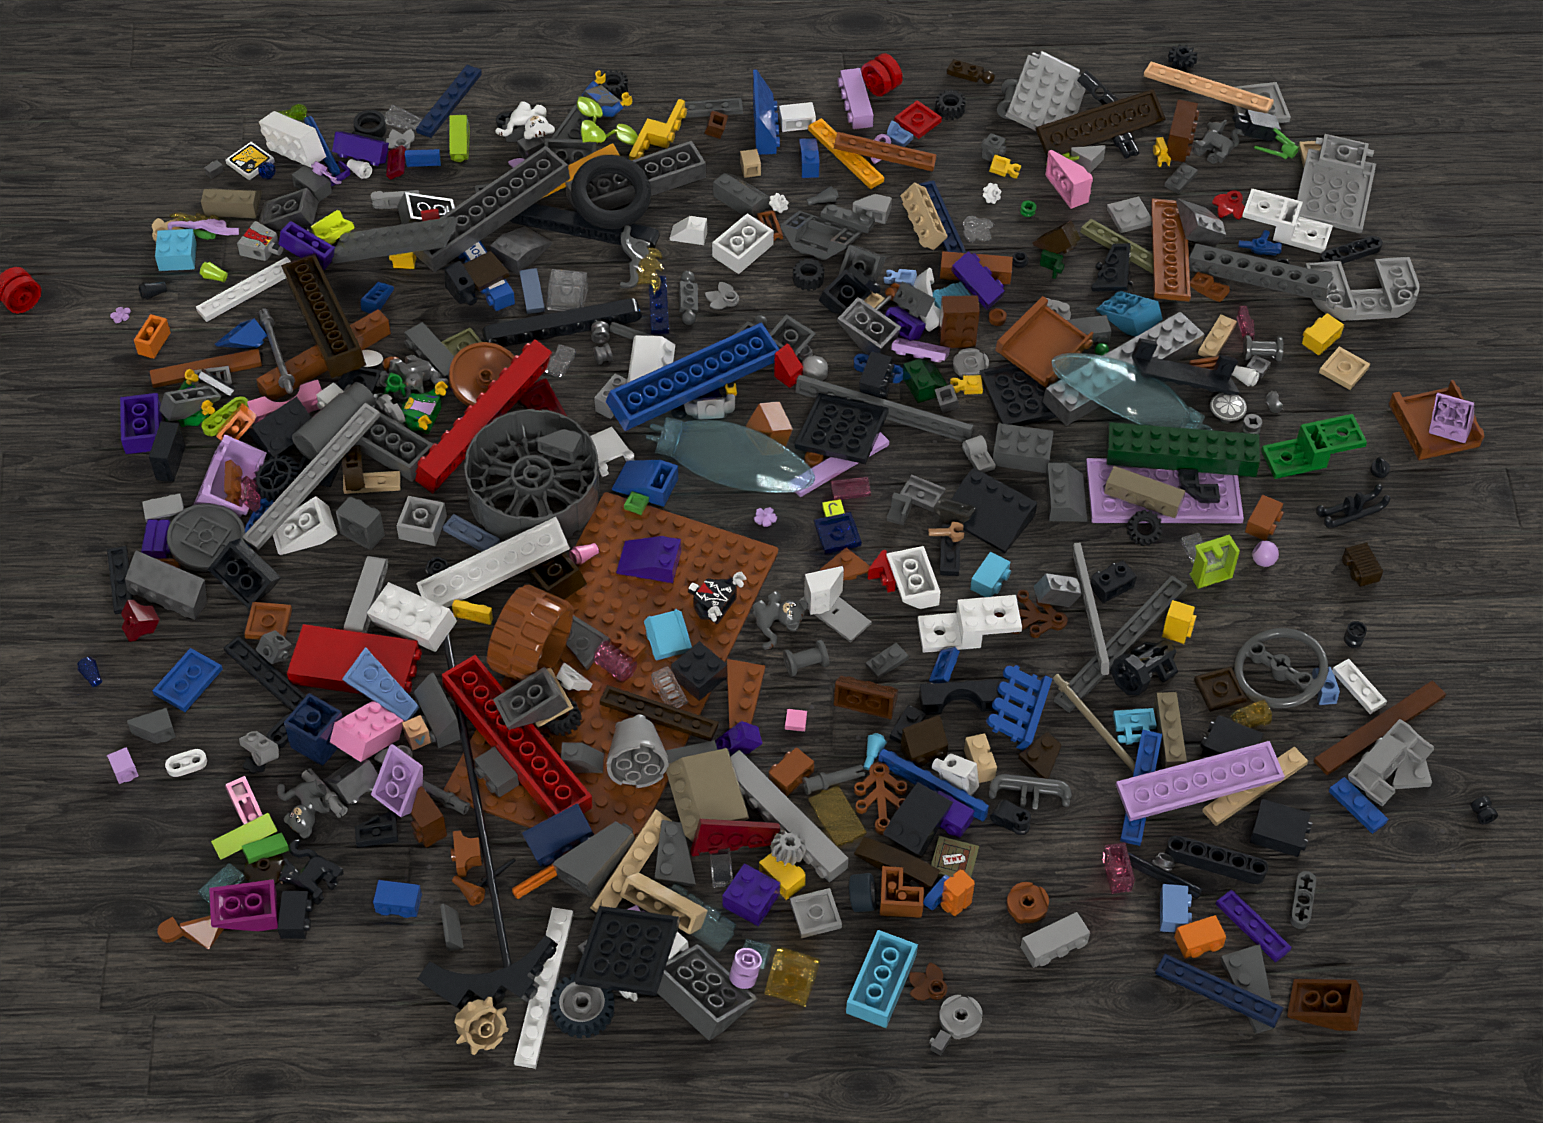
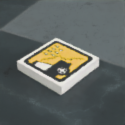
(248, 160)

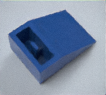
(648, 478)

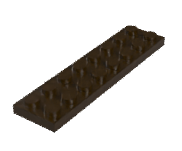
(1101, 123)

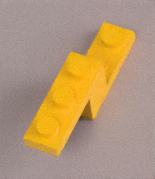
(659, 133)

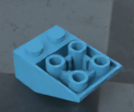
(1131, 312)

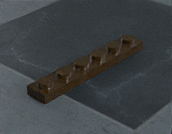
(659, 713)

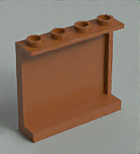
(1038, 339)
(1415, 417)

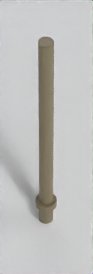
(1064, 687)

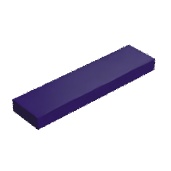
(1253, 925)

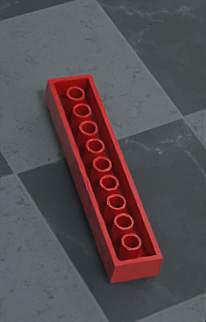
(490, 405)
(523, 747)

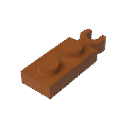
(232, 482)

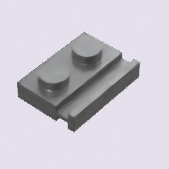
(923, 492)

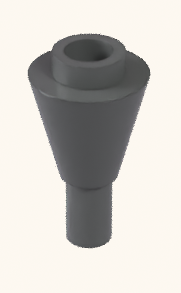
(826, 196)

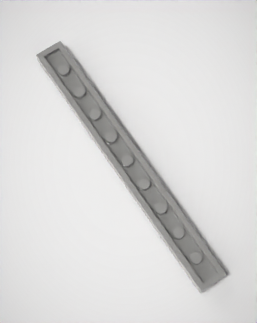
(311, 476)

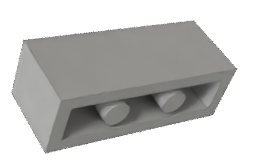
(1055, 940)

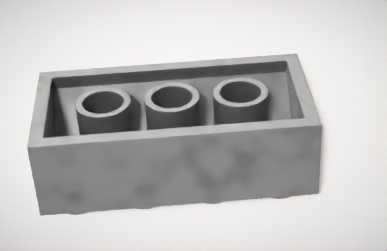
(166, 585)

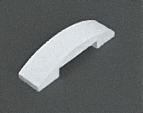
(923, 283)

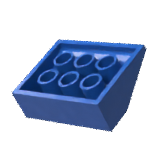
(764, 117)

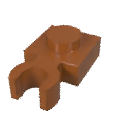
(631, 647)

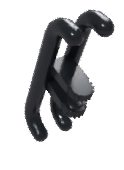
(1353, 508)

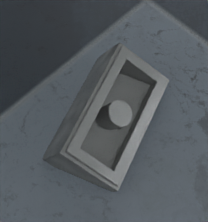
(451, 928)

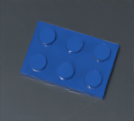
(187, 680)

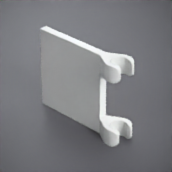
(609, 447)

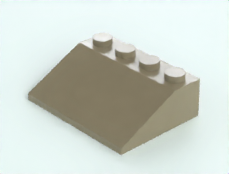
(706, 789)

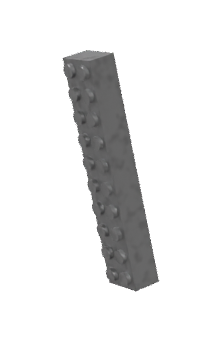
(498, 204)
(1175, 340)

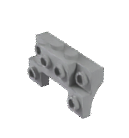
(1385, 758)

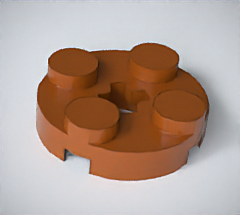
(1032, 893)

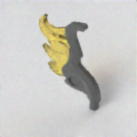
(643, 261)

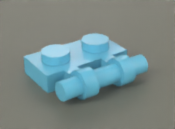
(1133, 721)

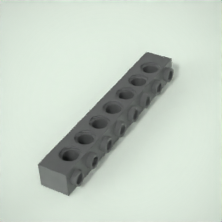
(1261, 272)

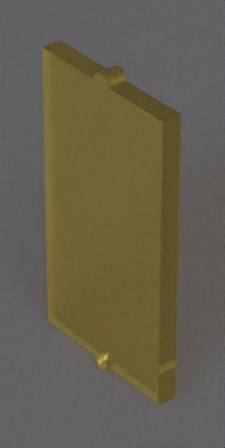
(837, 816)

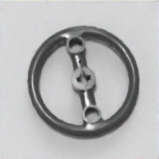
(1281, 667)

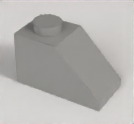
(874, 206)

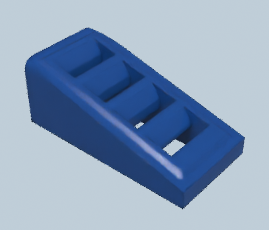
(376, 299)

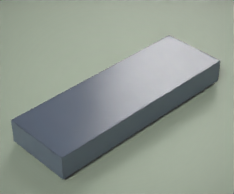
(532, 291)
(470, 533)

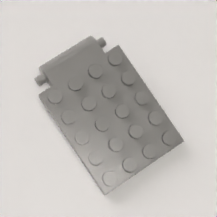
(1045, 91)
(1337, 183)

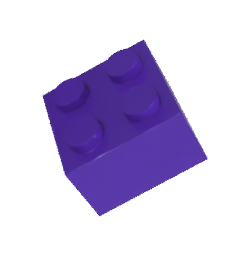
(751, 894)

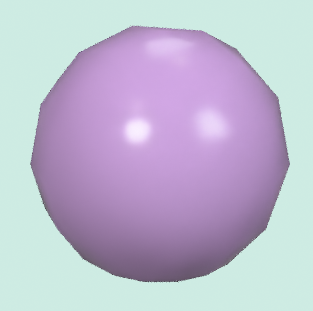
(1265, 553)

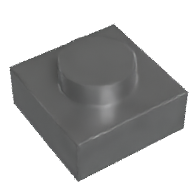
(1259, 364)

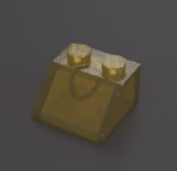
(792, 976)

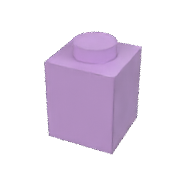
(122, 765)

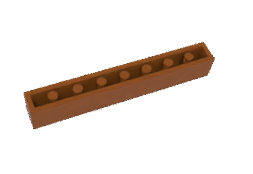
(310, 363)

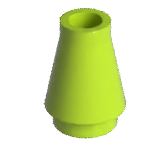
(212, 272)

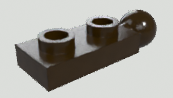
(970, 72)

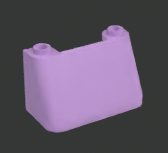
(213, 484)

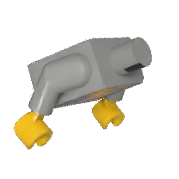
(712, 407)

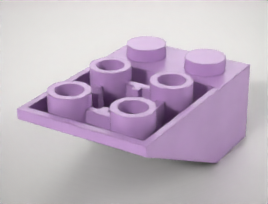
(1452, 418)

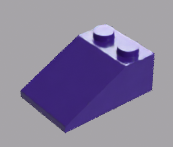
(650, 558)

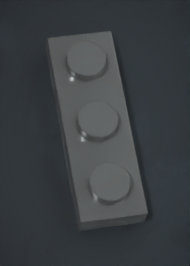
(847, 218)

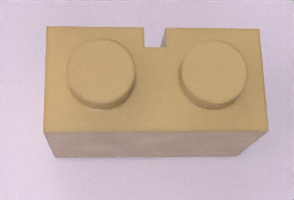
(978, 751)

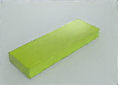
(247, 833)

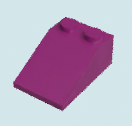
(244, 906)

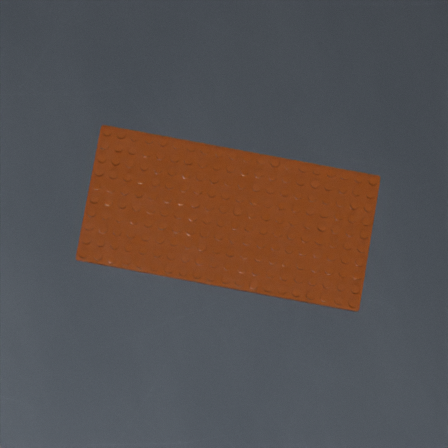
(622, 604)

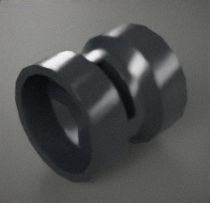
(1355, 634)
(1484, 810)

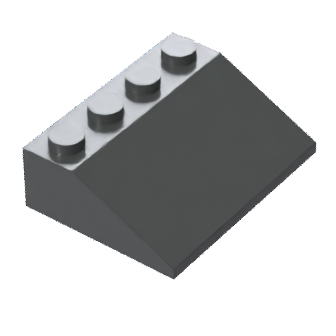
(703, 992)

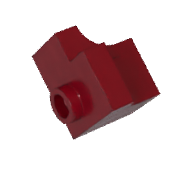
(138, 620)

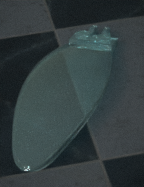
(1126, 392)
(733, 455)

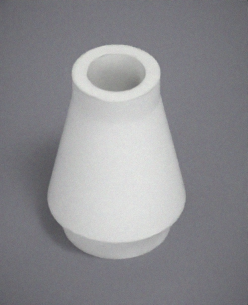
(360, 168)
(1246, 375)

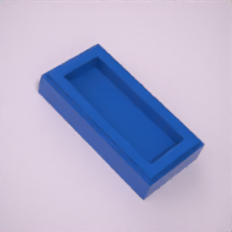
(422, 158)

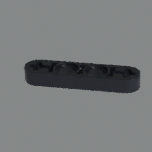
(1369, 245)

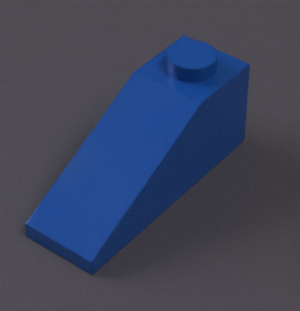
(809, 157)

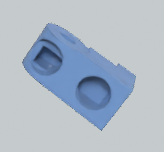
(1330, 691)

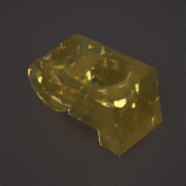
(1253, 714)

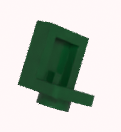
(1052, 261)

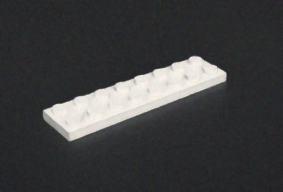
(495, 564)

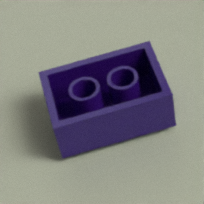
(978, 279)
(139, 422)

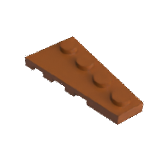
(743, 690)

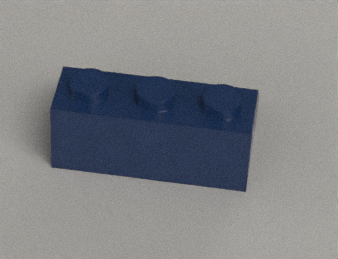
(558, 835)

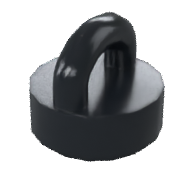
(1380, 468)

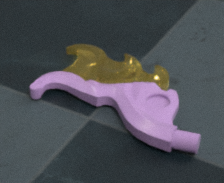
(210, 224)

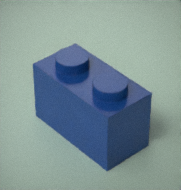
(397, 898)

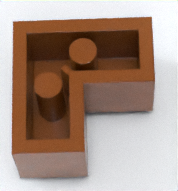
(899, 899)

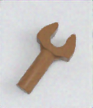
(955, 526)

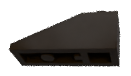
(353, 469)

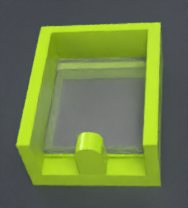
(1214, 561)

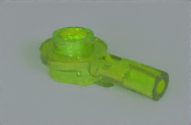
(296, 112)

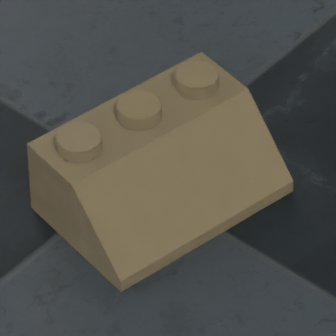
(231, 202)

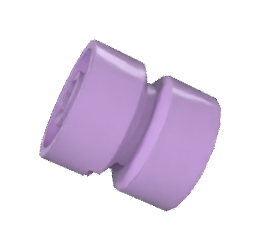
(745, 968)

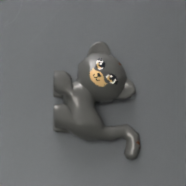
(788, 613)
(302, 816)

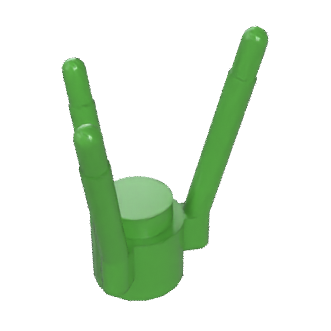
(1289, 148)

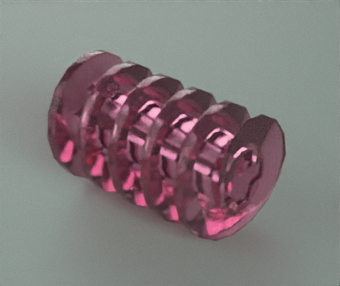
(614, 662)

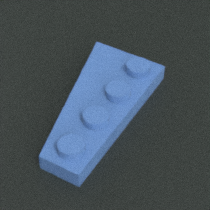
(376, 683)

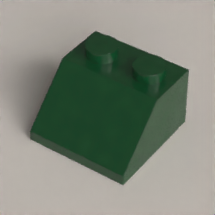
(922, 379)

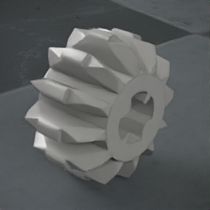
(788, 847)

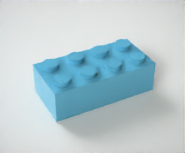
(881, 979)

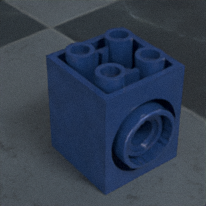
(311, 728)

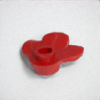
(1227, 205)

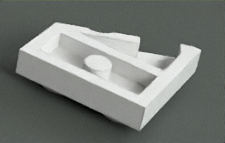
(572, 679)

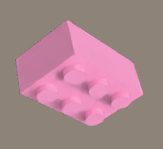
(366, 731)

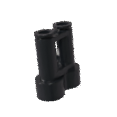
(1126, 140)

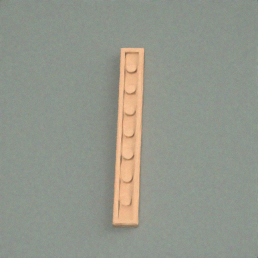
(1208, 88)

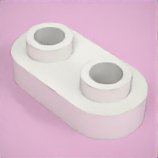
(186, 762)

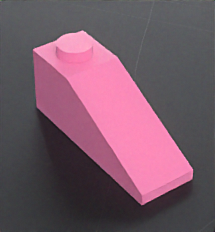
(243, 800)

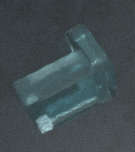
(763, 949)

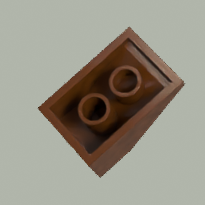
(1326, 1003)

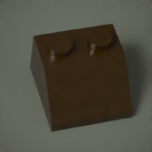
(1059, 239)
(924, 741)

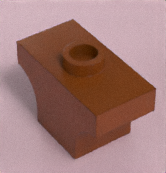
(465, 853)

